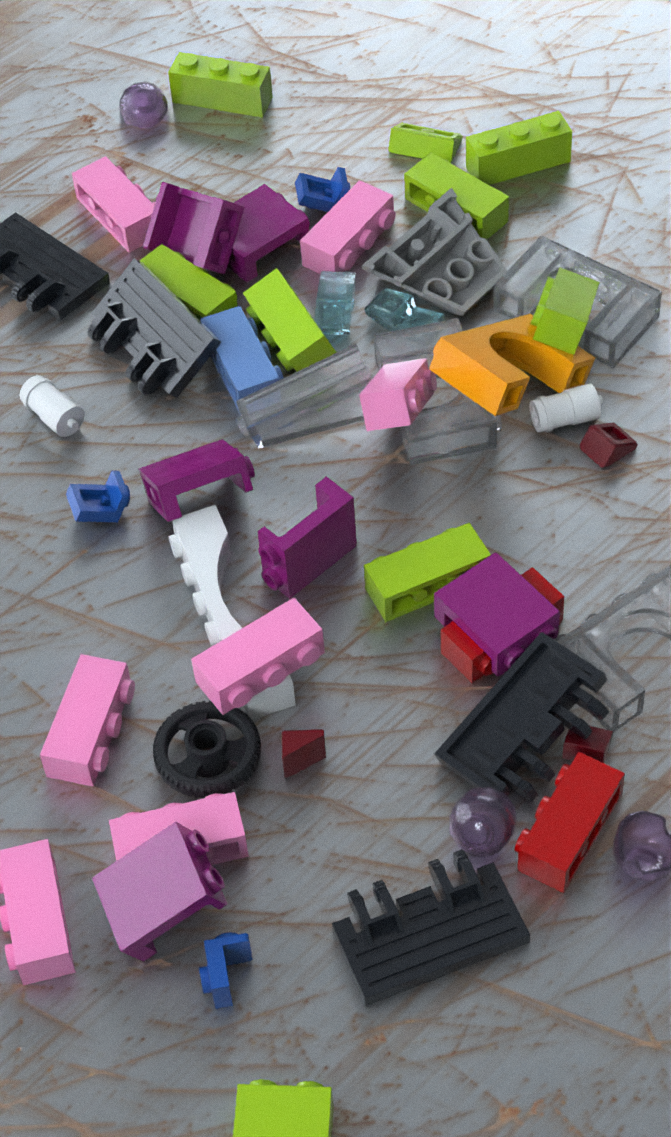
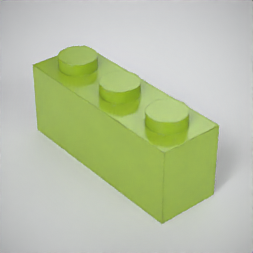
(220, 84)
(519, 148)
(435, 176)
(190, 283)
(564, 310)
(287, 322)
(413, 575)

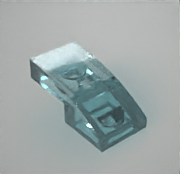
(335, 302)
(398, 311)

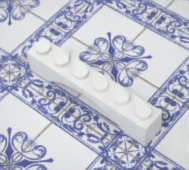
(206, 553)

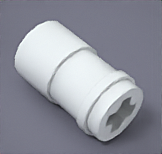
(52, 406)
(566, 408)

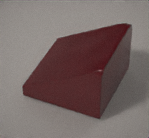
(606, 443)
(594, 746)
(302, 749)

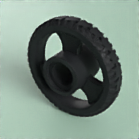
(207, 763)

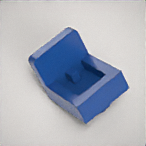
(320, 192)
(99, 502)
(221, 952)

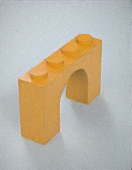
(487, 360)

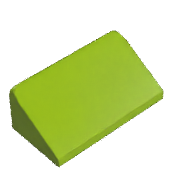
(420, 141)

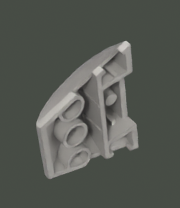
(441, 259)

